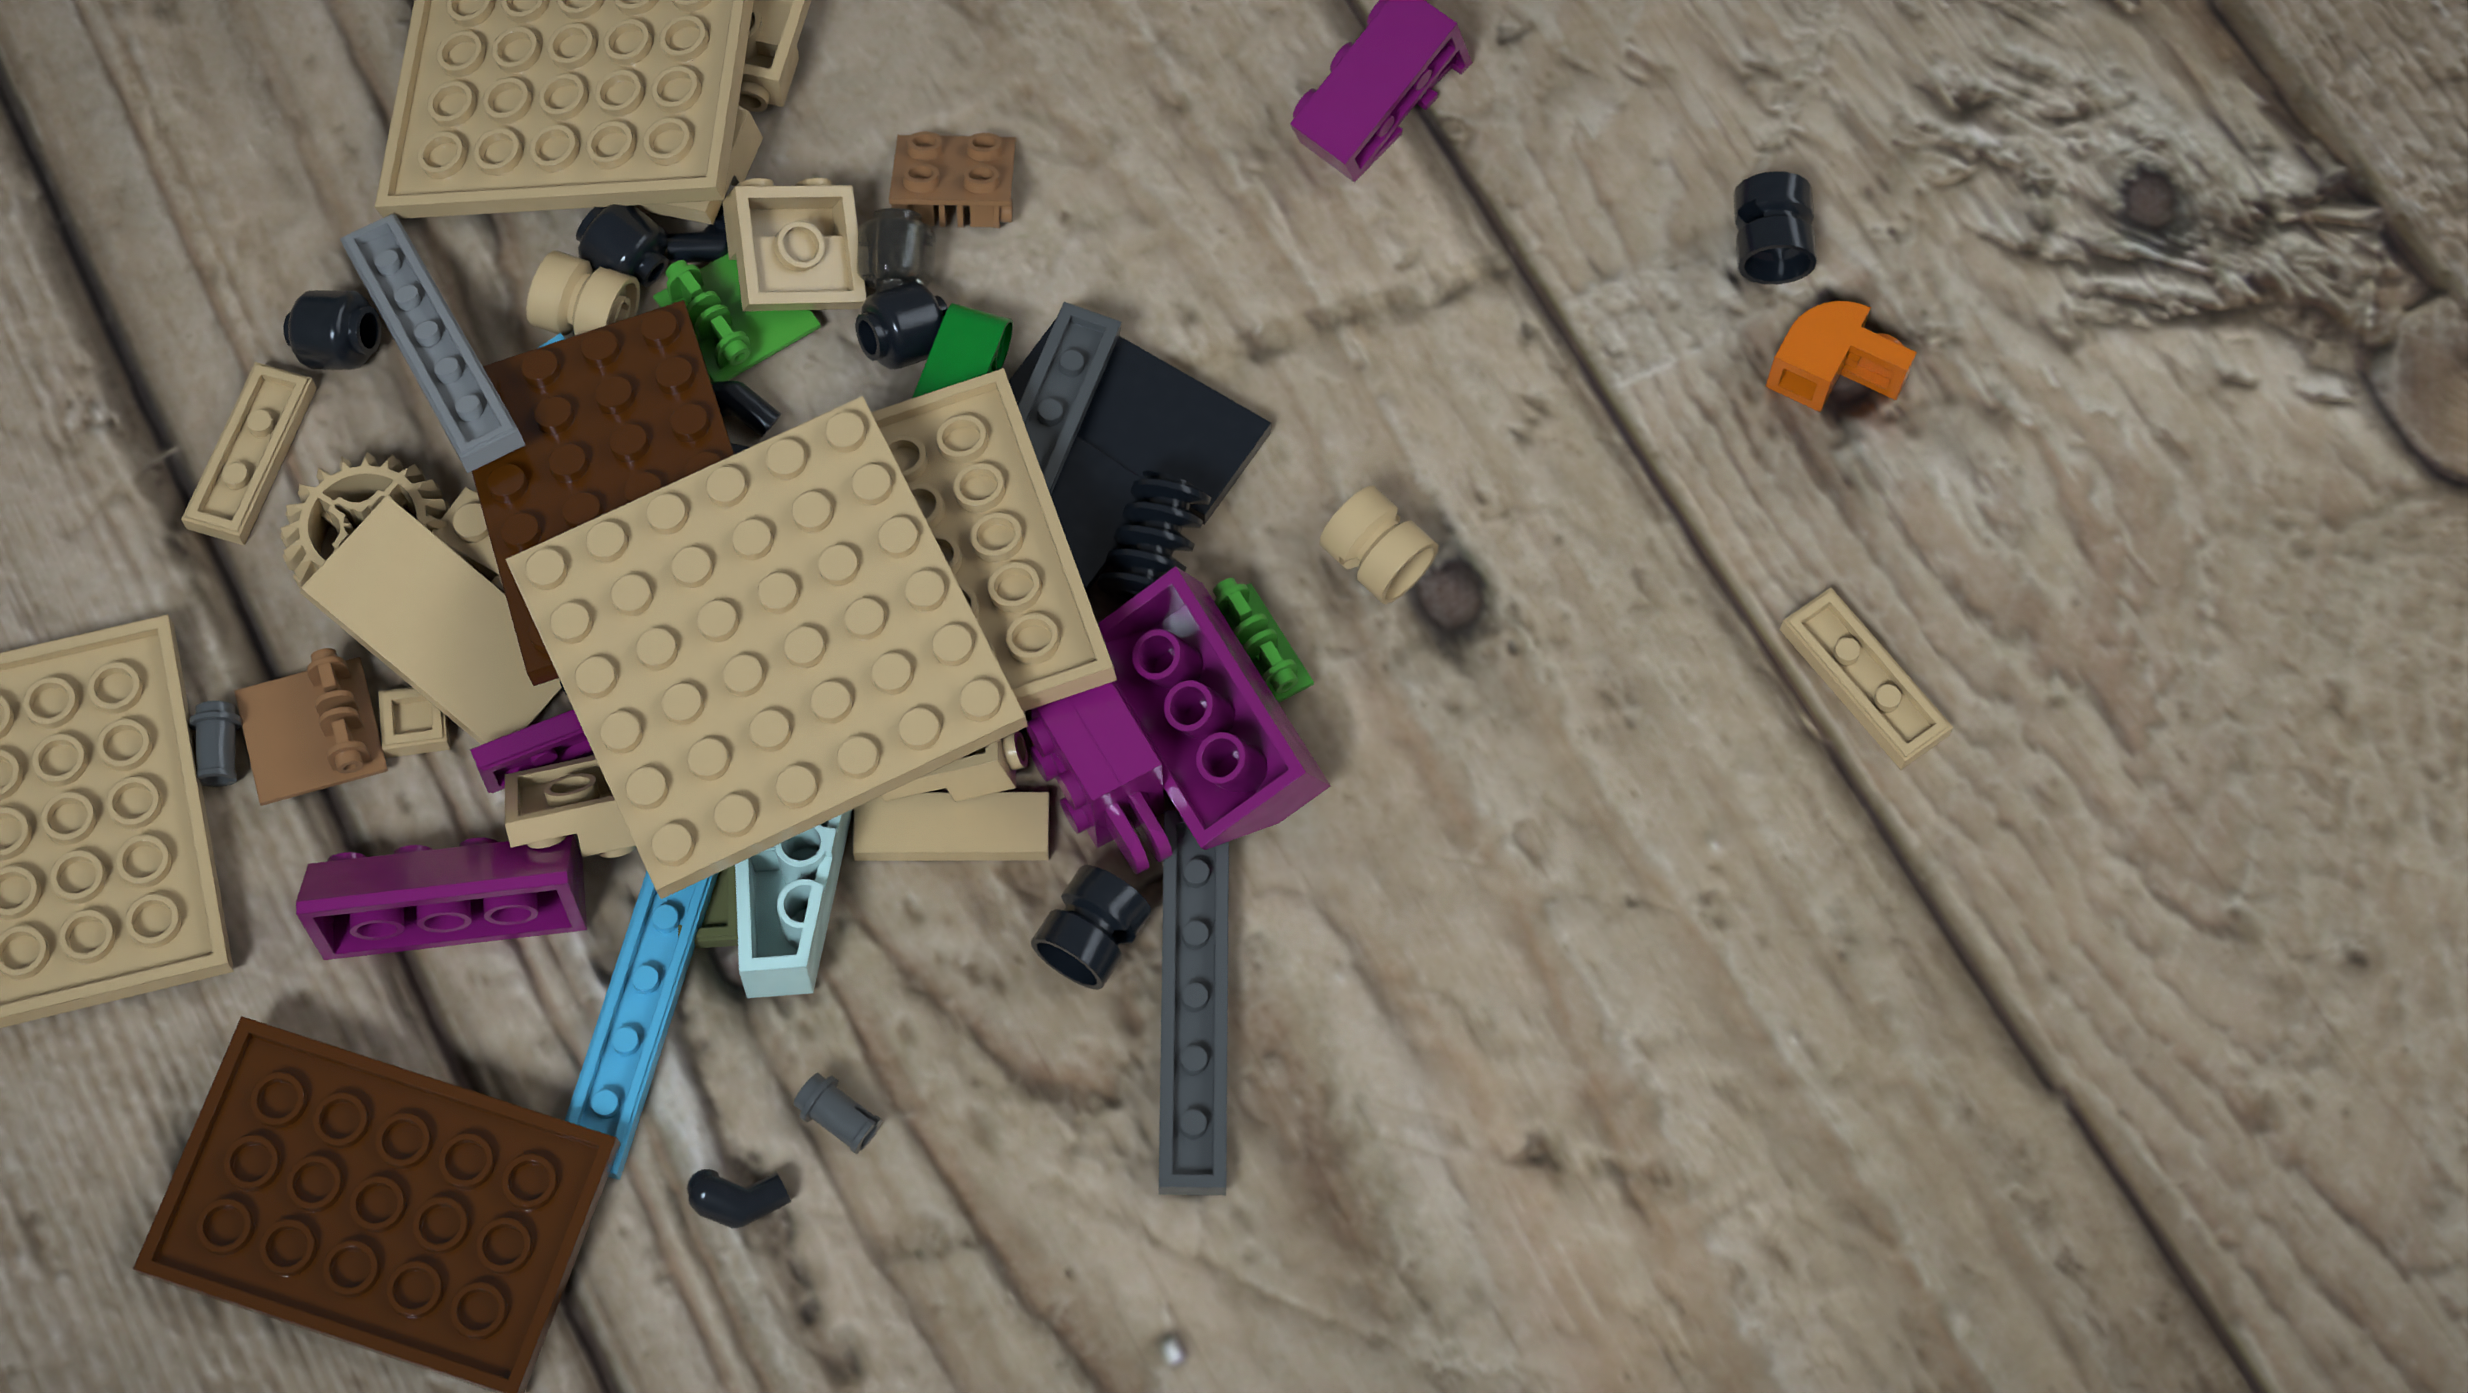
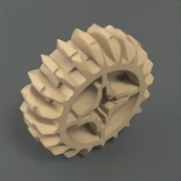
(347, 500)

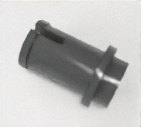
(215, 742)
(836, 1112)

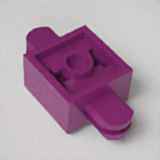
(1103, 770)

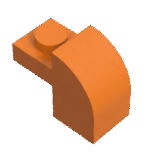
(1834, 343)

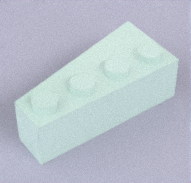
(786, 909)

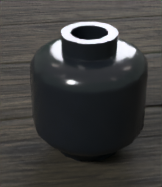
(623, 241)
(900, 324)
(332, 329)

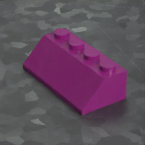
(1207, 713)
(441, 897)

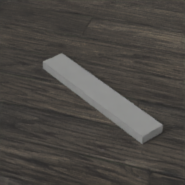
(432, 343)

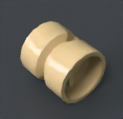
(573, 297)
(1370, 537)

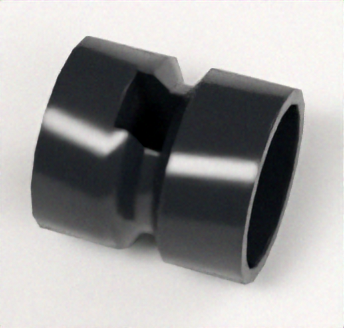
(1775, 228)
(1086, 934)

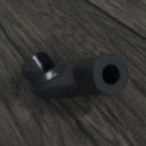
(699, 246)
(740, 400)
(731, 1203)

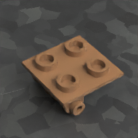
(954, 172)
(311, 729)

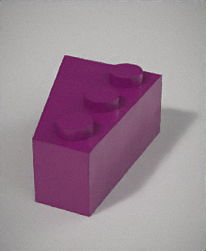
(1378, 83)

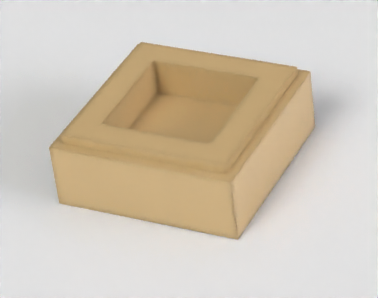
(411, 724)

